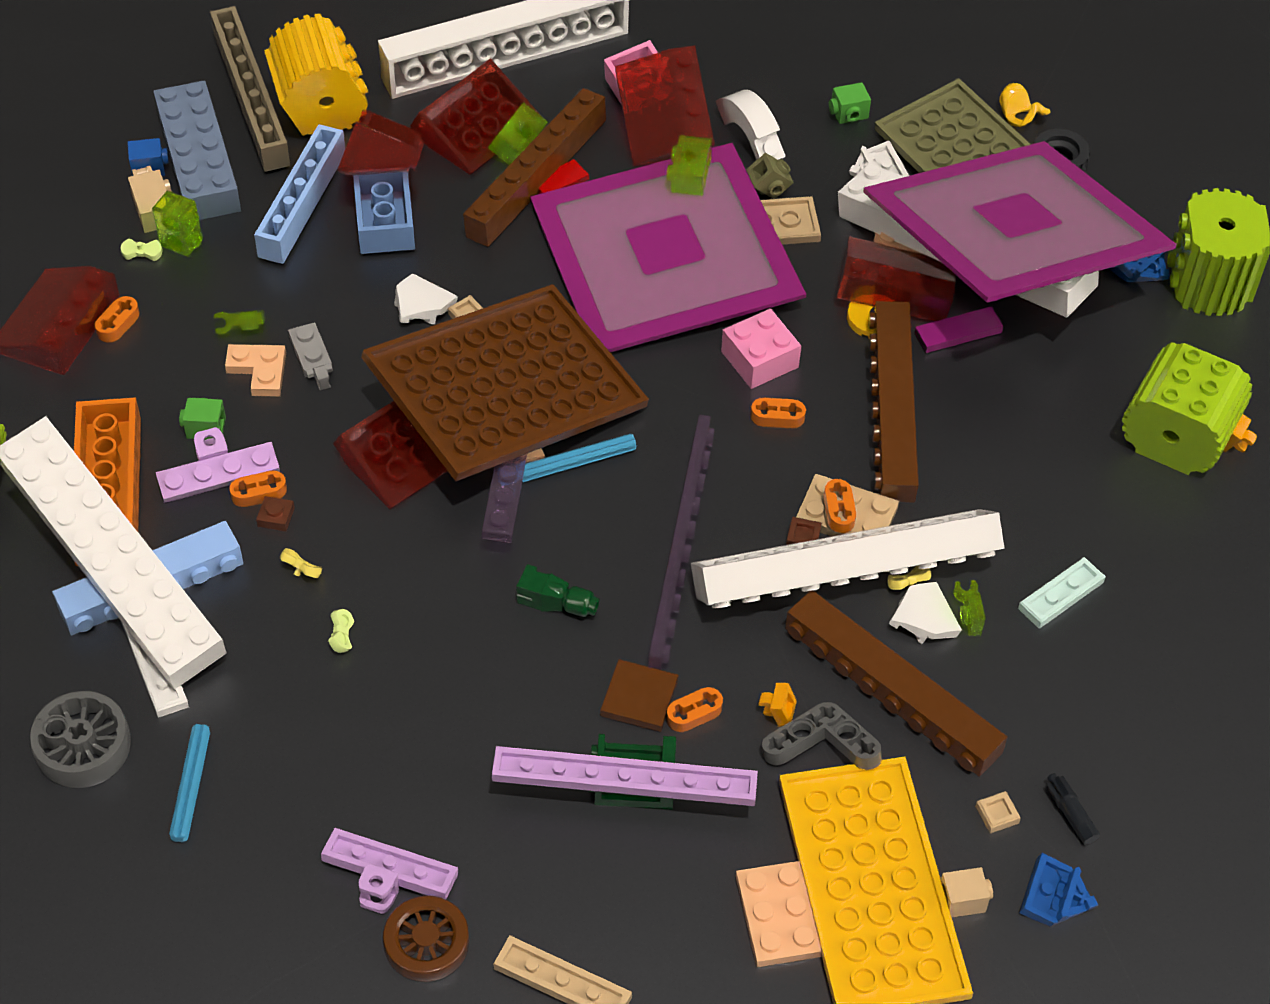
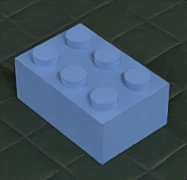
(384, 212)

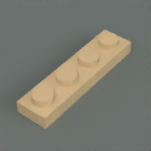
(556, 976)

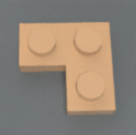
(262, 361)

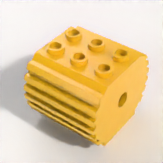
(316, 74)

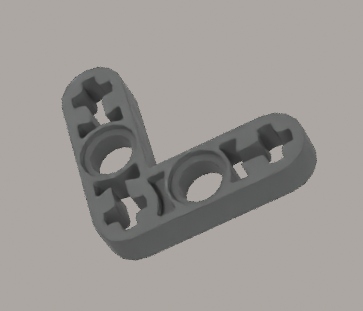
(831, 723)

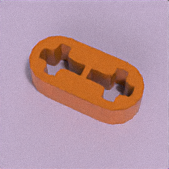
(113, 317)
(778, 413)
(257, 488)
(845, 505)
(693, 708)

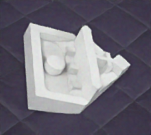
(882, 156)
(421, 299)
(926, 613)

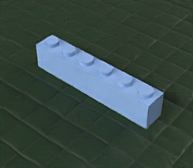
(300, 194)
(187, 559)

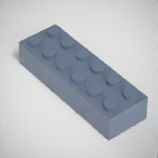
(197, 149)

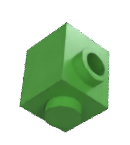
(850, 103)
(202, 415)

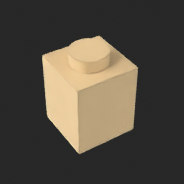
(967, 891)

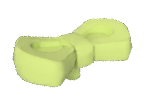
(151, 250)
(342, 623)

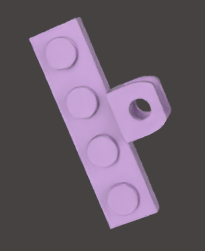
(214, 466)
(387, 868)

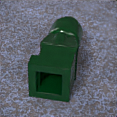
(551, 593)

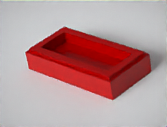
(566, 175)

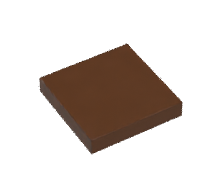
(639, 695)

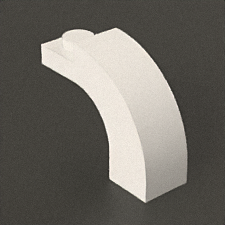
(755, 120)

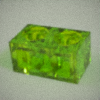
(177, 223)

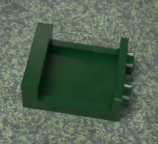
(640, 752)

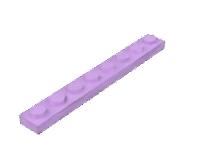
(625, 776)

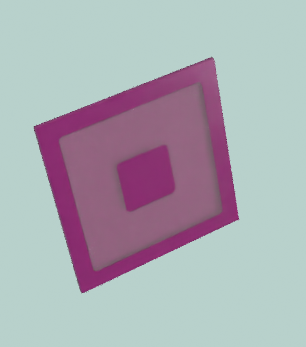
(1018, 220)
(664, 260)

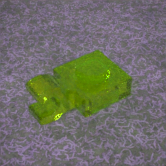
(247, 319)
(973, 611)

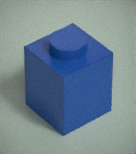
(147, 153)

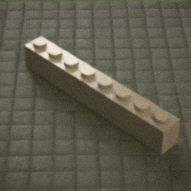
(250, 89)

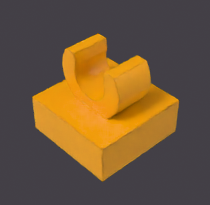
(1241, 436)
(779, 704)

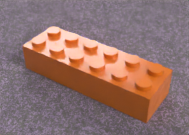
(109, 447)

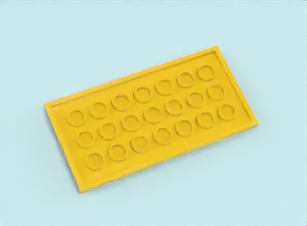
(874, 886)

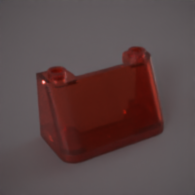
(380, 147)

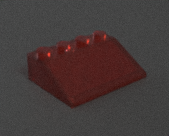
(661, 101)
(470, 117)
(896, 275)
(58, 316)
(389, 455)

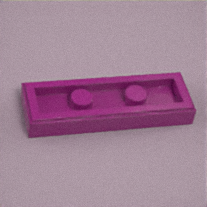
(958, 329)

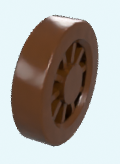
(426, 939)

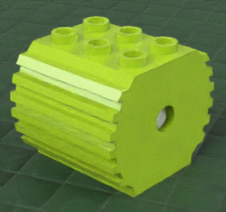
(1219, 252)
(1186, 408)

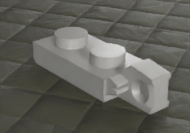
(311, 353)

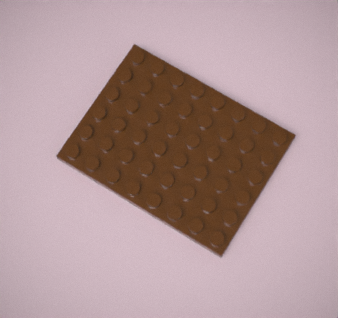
(504, 381)

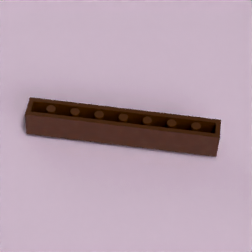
(537, 162)
(894, 401)
(895, 683)

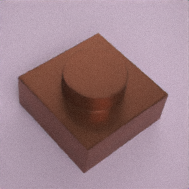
(275, 513)
(803, 530)

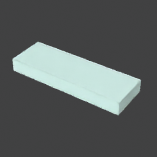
(1061, 592)

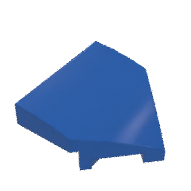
(1145, 269)
(1055, 892)

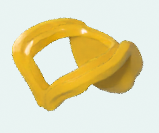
(1015, 100)

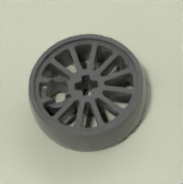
(80, 739)

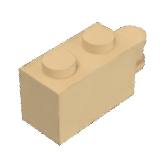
(146, 190)

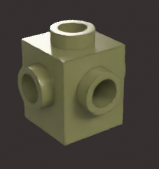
(770, 175)

